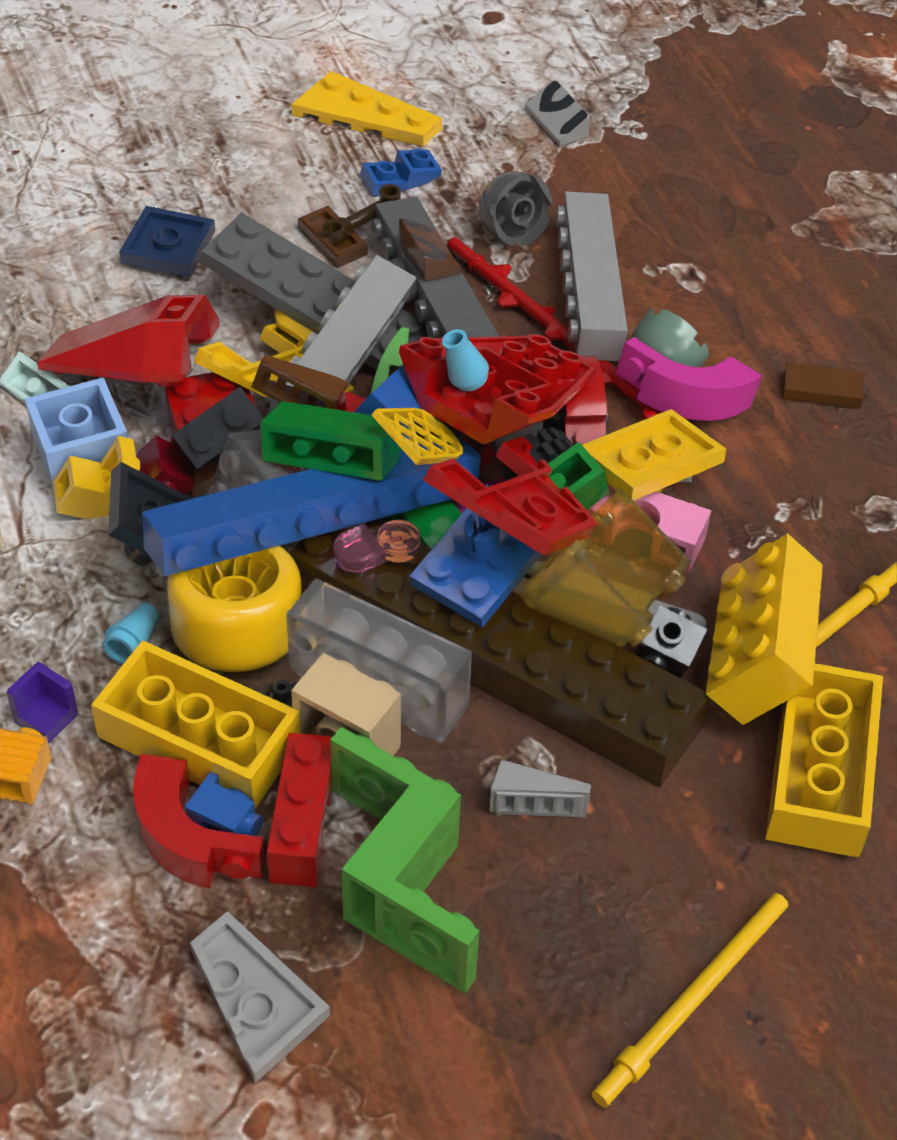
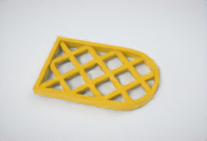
(428, 423)

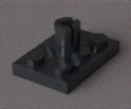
(129, 496)

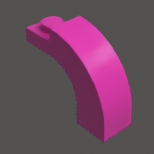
(689, 391)

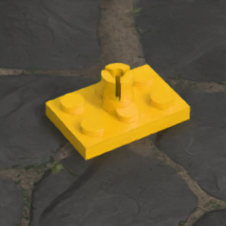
(654, 454)

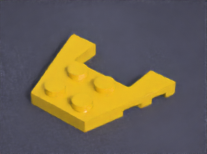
(234, 367)

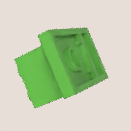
(401, 858)

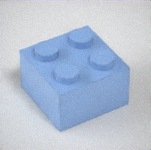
(74, 423)

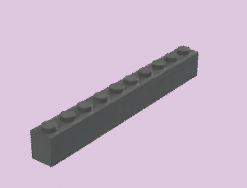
(441, 302)

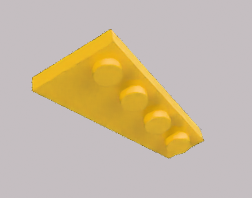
(366, 110)

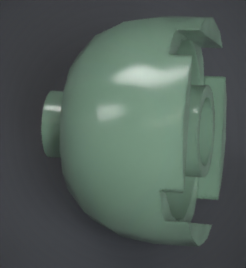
(671, 338)

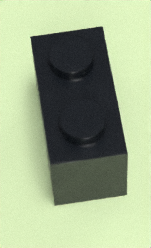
(206, 435)

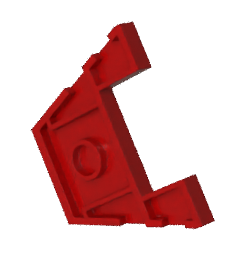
(524, 506)

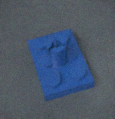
(474, 567)

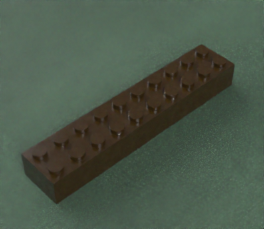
(539, 665)

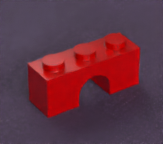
(299, 811)

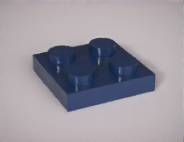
(167, 241)

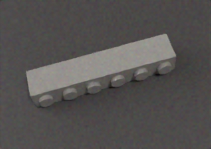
(591, 276)
(358, 322)

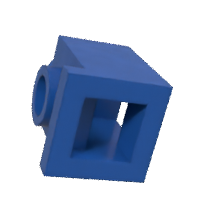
(223, 808)

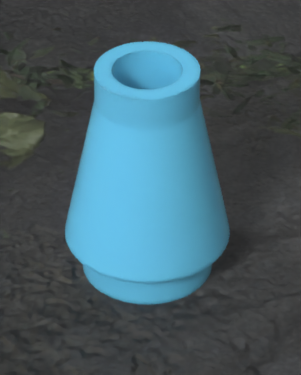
(464, 362)
(129, 631)

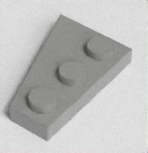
(256, 994)

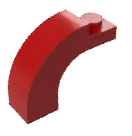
(587, 409)
(177, 841)

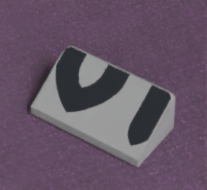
(559, 114)

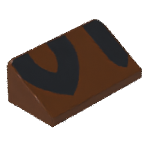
(427, 250)

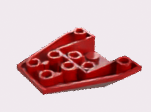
(137, 344)
(523, 385)

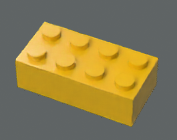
(765, 630)
(195, 715)
(827, 763)

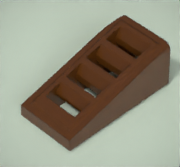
(309, 387)

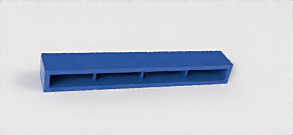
(284, 511)

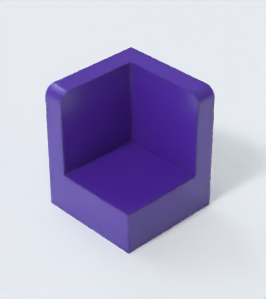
(42, 701)

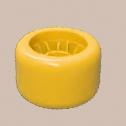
(234, 610)

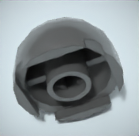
(515, 207)

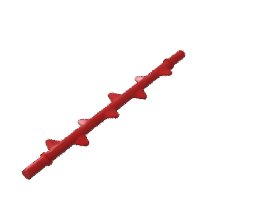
(555, 330)

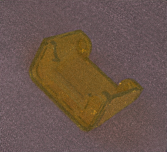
(610, 576)

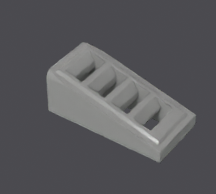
(537, 793)

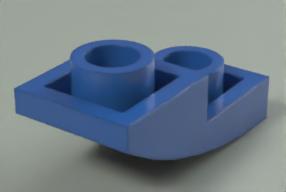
(408, 171)

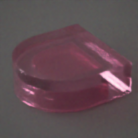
(358, 550)

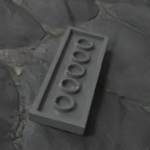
(289, 278)

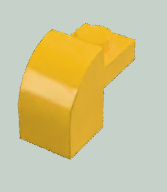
(84, 484)

